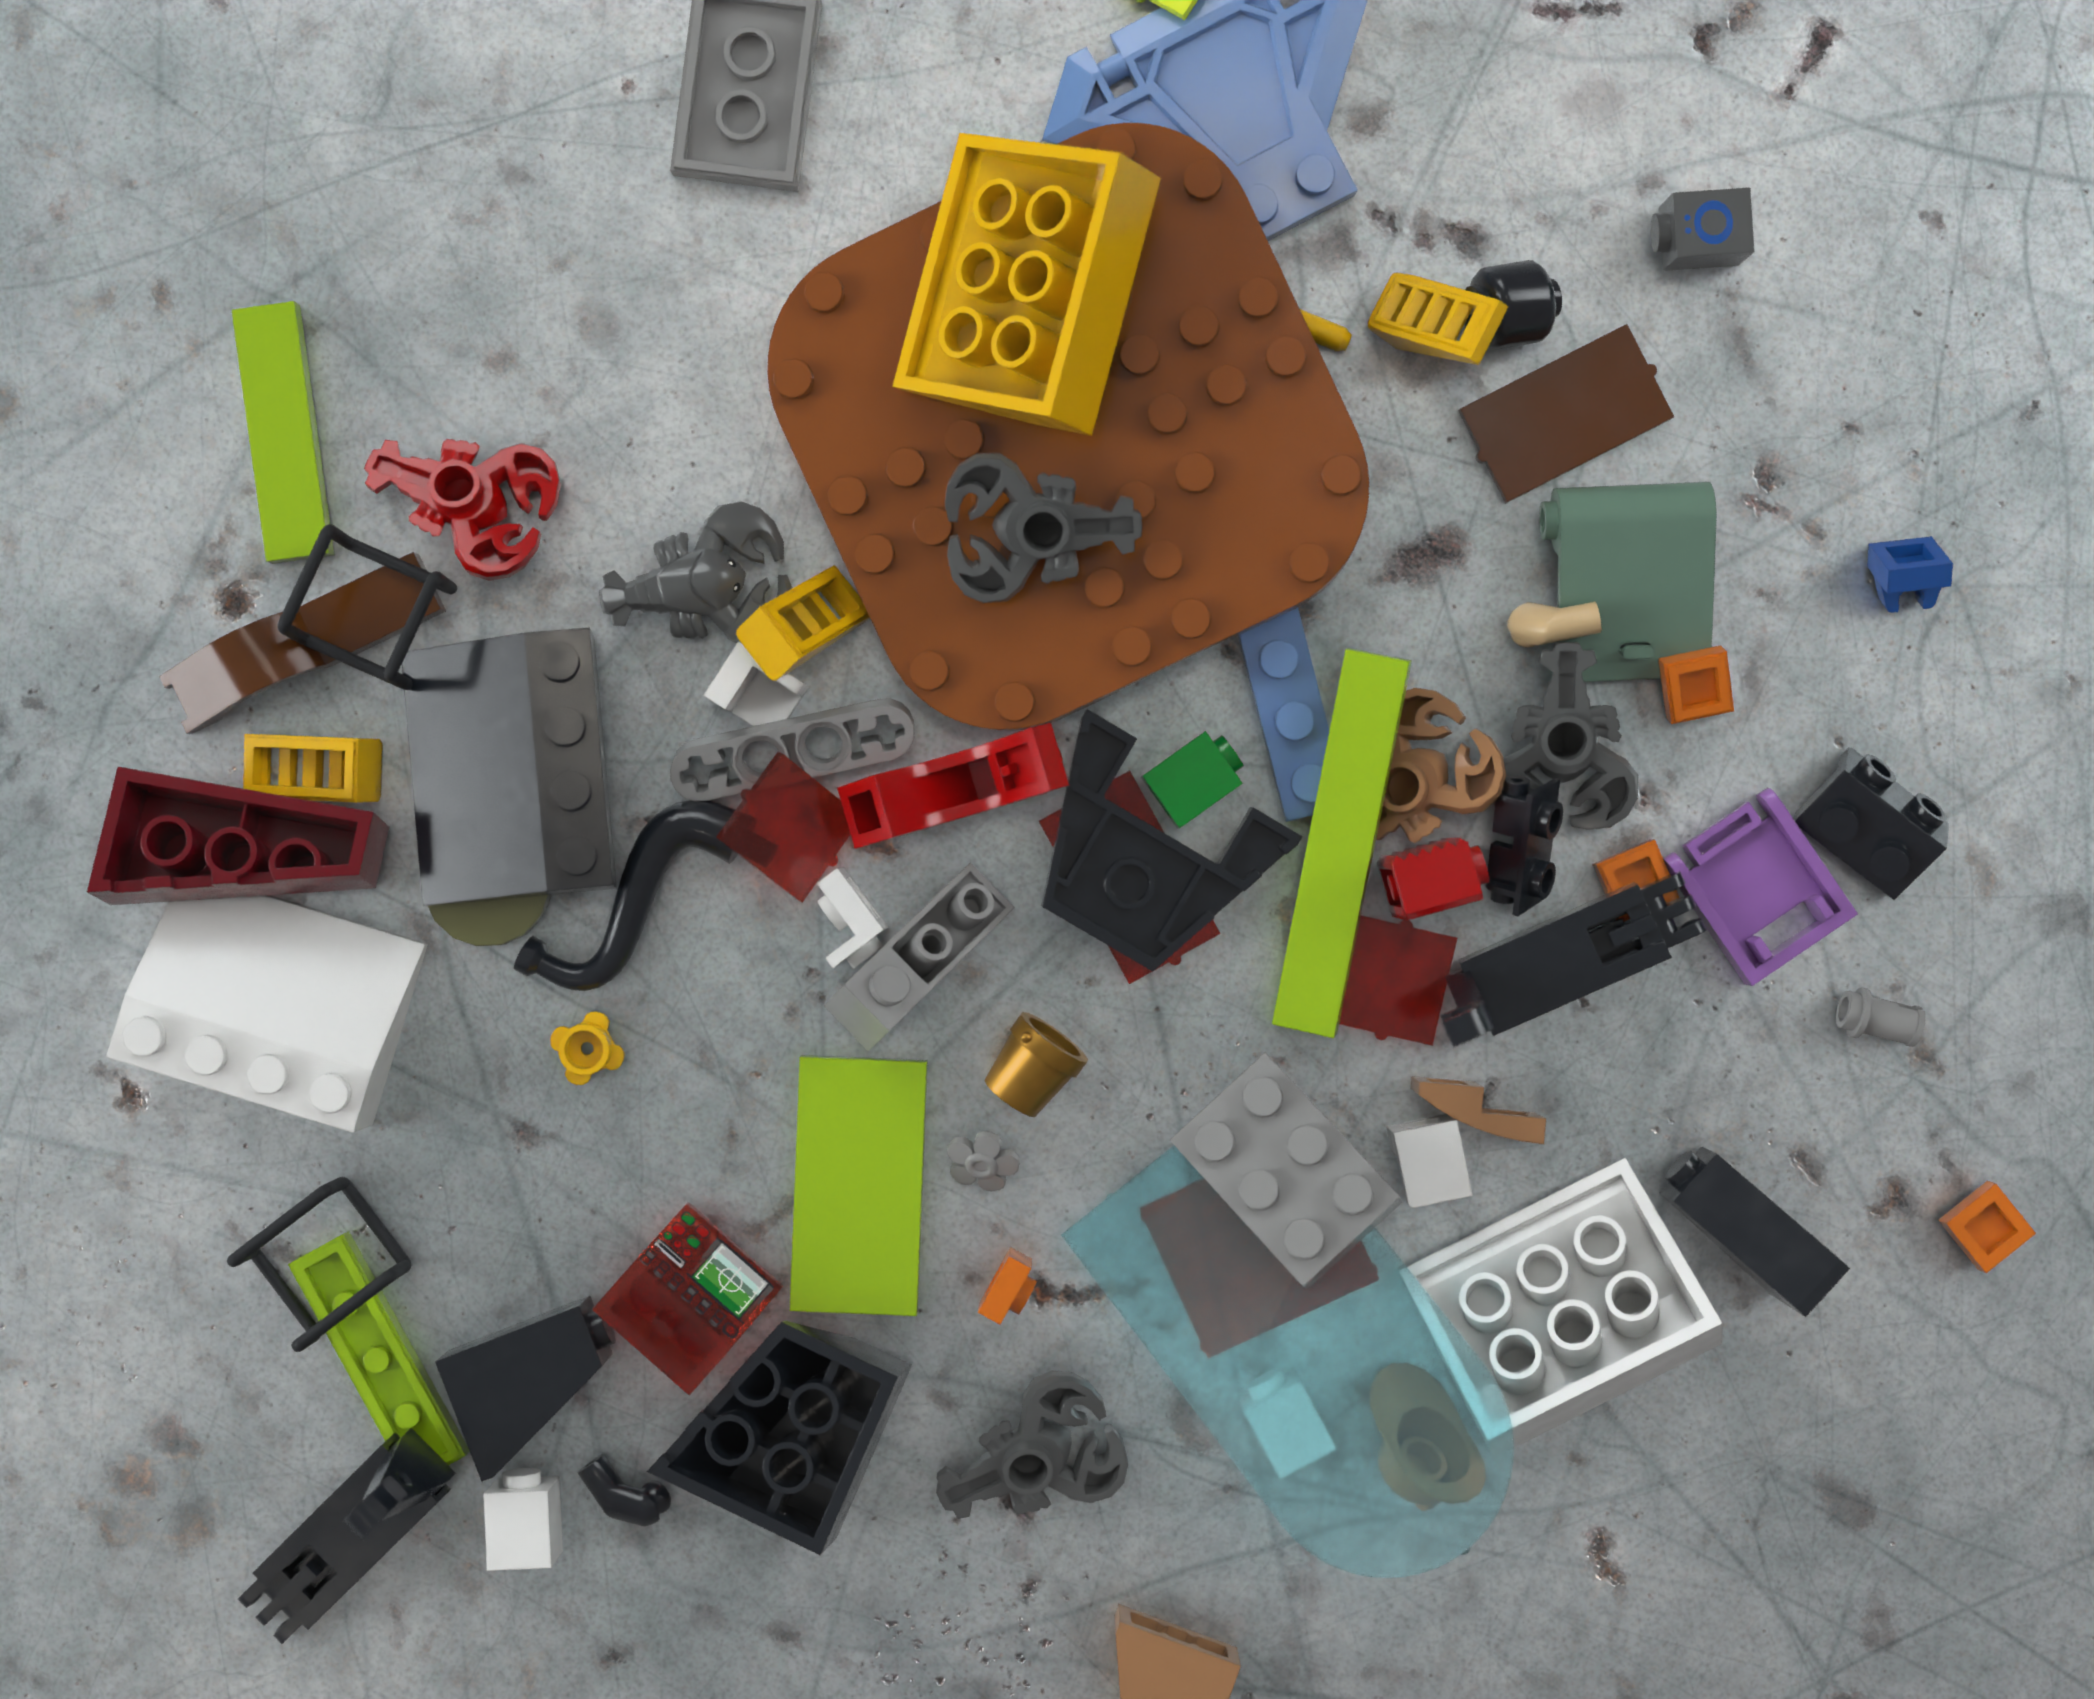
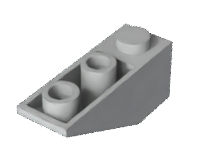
(918, 956)

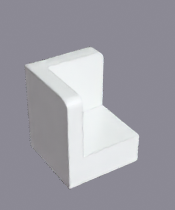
(749, 692)
(1430, 1160)

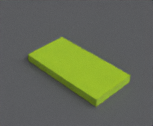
(858, 1185)

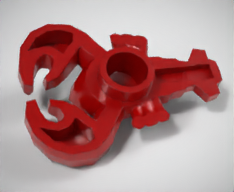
(471, 499)

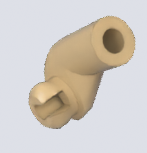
(1543, 624)

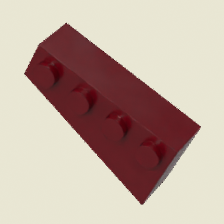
(215, 841)

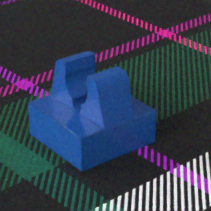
(1909, 566)

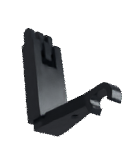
(1564, 960)
(350, 1532)

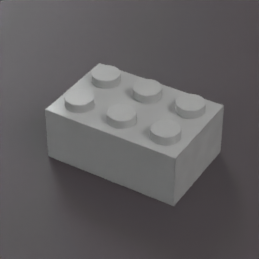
(1286, 1171)

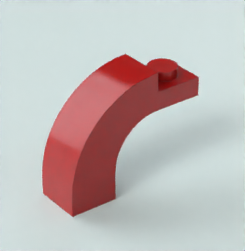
(953, 786)

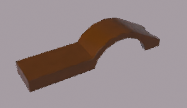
(261, 657)

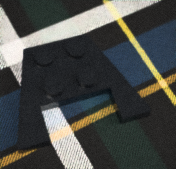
(1130, 878)

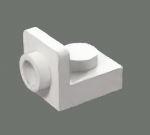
(848, 906)

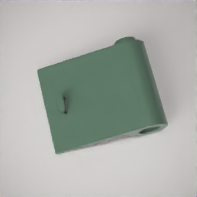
(1645, 564)

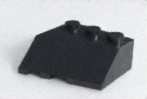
(790, 1433)

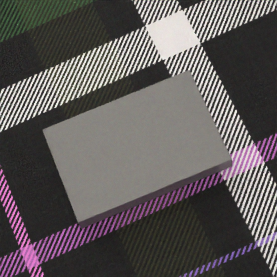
(746, 91)

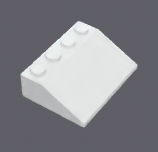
(271, 1006)
(1573, 1299)

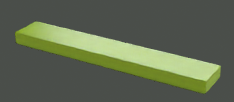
(1341, 842)

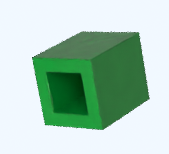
(1194, 778)

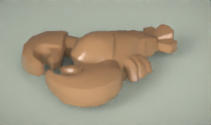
(1421, 775)

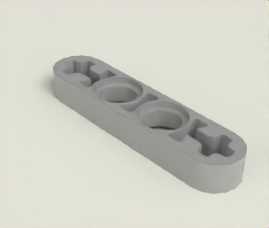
(789, 739)

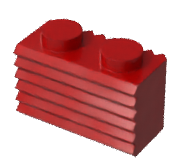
(1432, 877)

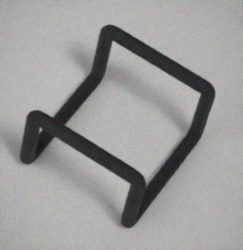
(431, 582)
(314, 1330)

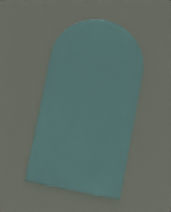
(1333, 1400)

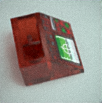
(688, 1298)

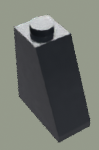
(1752, 1230)
(521, 1377)

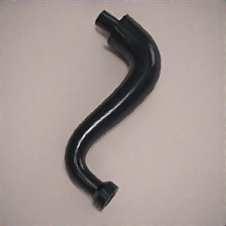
(656, 846)

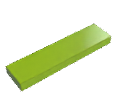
(281, 429)
(376, 1349)

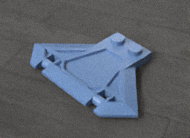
(1239, 81)

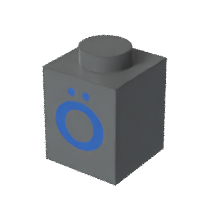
(1704, 229)

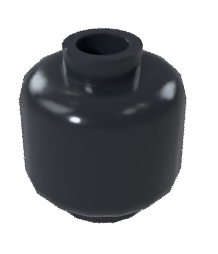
(1530, 298)

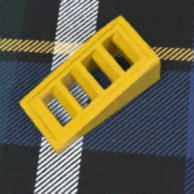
(1429, 316)
(801, 624)
(353, 767)

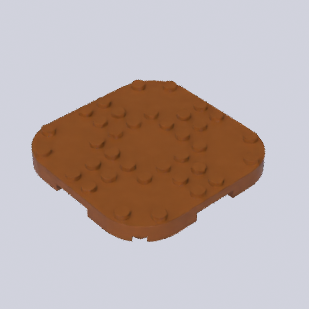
(1205, 420)

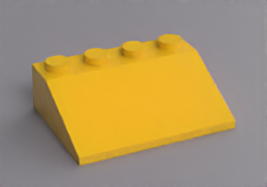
(1027, 280)

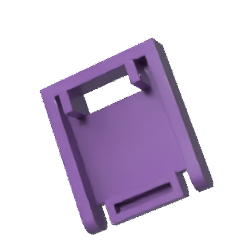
(1751, 876)

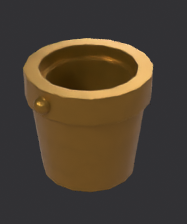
(1034, 1065)

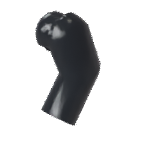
(624, 1501)

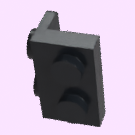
(1875, 823)

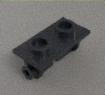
(1524, 870)

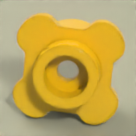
(569, 1047)

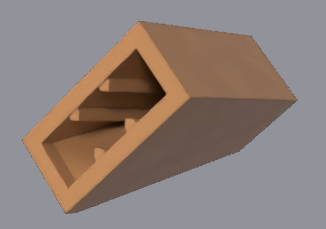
(1170, 1661)

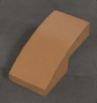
(1464, 1103)

